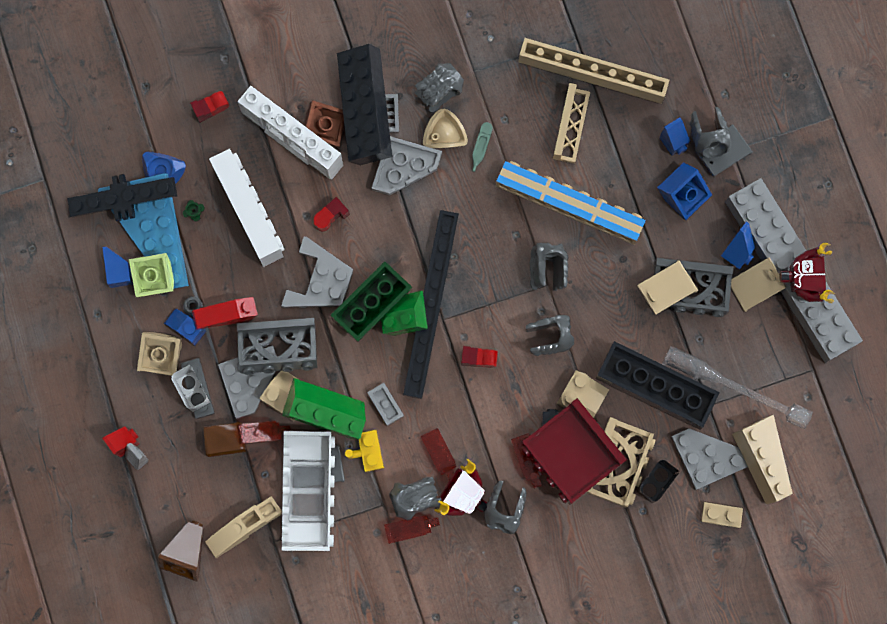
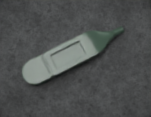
(481, 144)

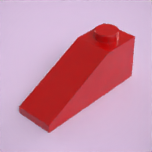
(225, 313)

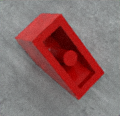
(119, 439)

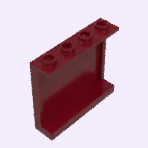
(573, 452)

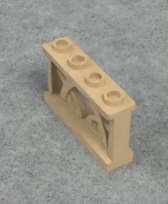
(631, 451)

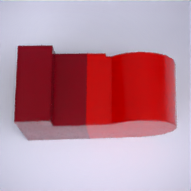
(210, 106)
(329, 214)
(479, 357)

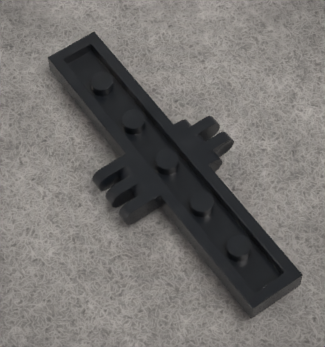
(122, 197)

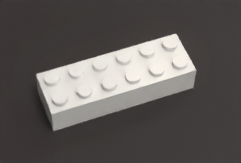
(245, 204)

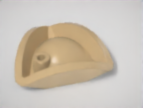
(444, 131)

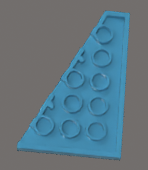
(157, 231)

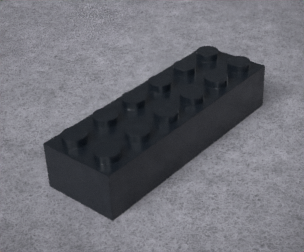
(364, 105)
(657, 385)

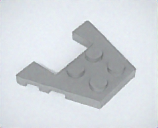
(327, 283)

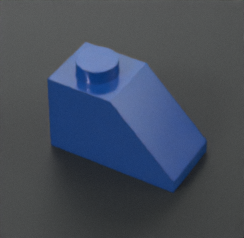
(675, 137)
(740, 247)
(117, 269)
(184, 326)

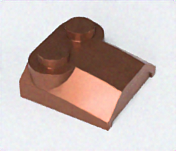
(325, 122)

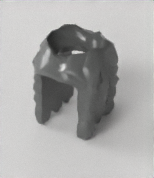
(439, 86)
(703, 140)
(555, 254)
(565, 341)
(414, 497)
(496, 520)

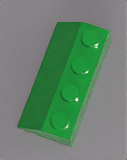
(325, 409)

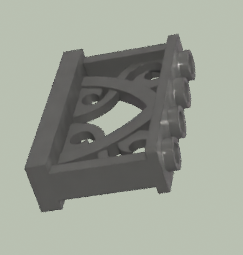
(714, 273)
(284, 362)

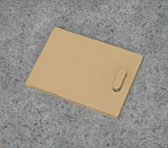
(757, 284)
(667, 287)

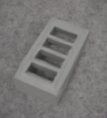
(389, 97)
(135, 456)

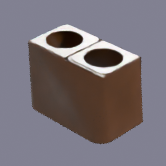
(222, 440)

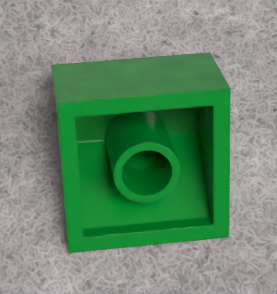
(406, 315)

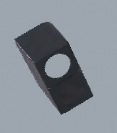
(671, 470)

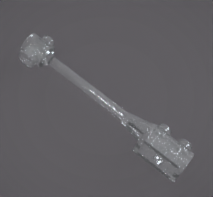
(698, 369)

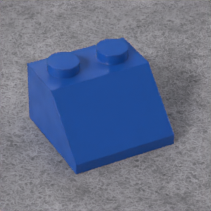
(685, 190)

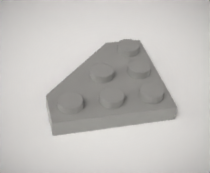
(407, 166)
(245, 389)
(707, 457)

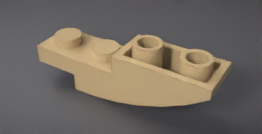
(242, 526)

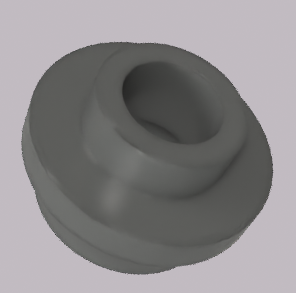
(192, 300)

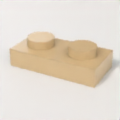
(721, 515)

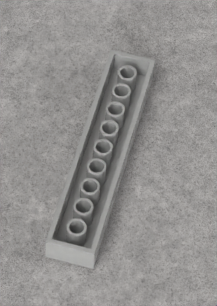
(775, 238)

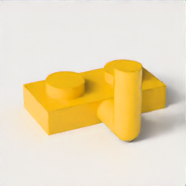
(369, 451)

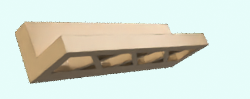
(566, 119)

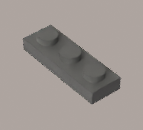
(198, 398)

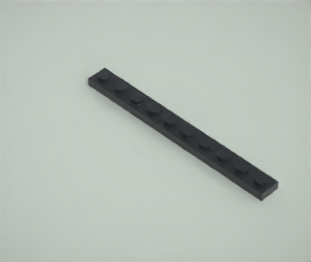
(432, 299)

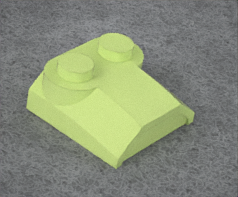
(152, 275)

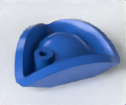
(158, 164)

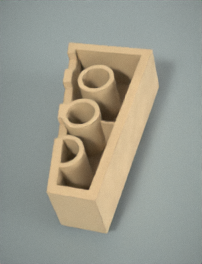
(765, 458)

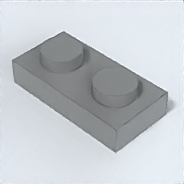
(385, 404)

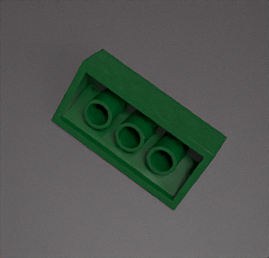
(371, 301)

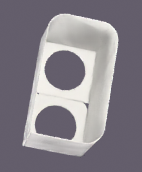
(177, 379)

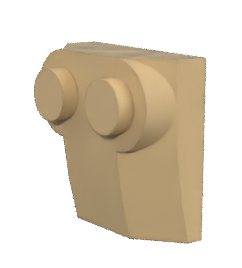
(159, 353)
(586, 390)

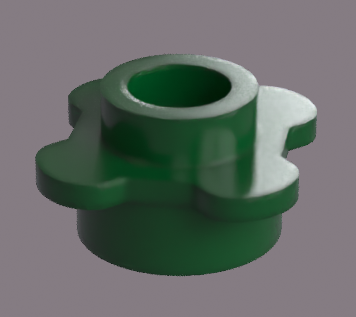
(199, 208)

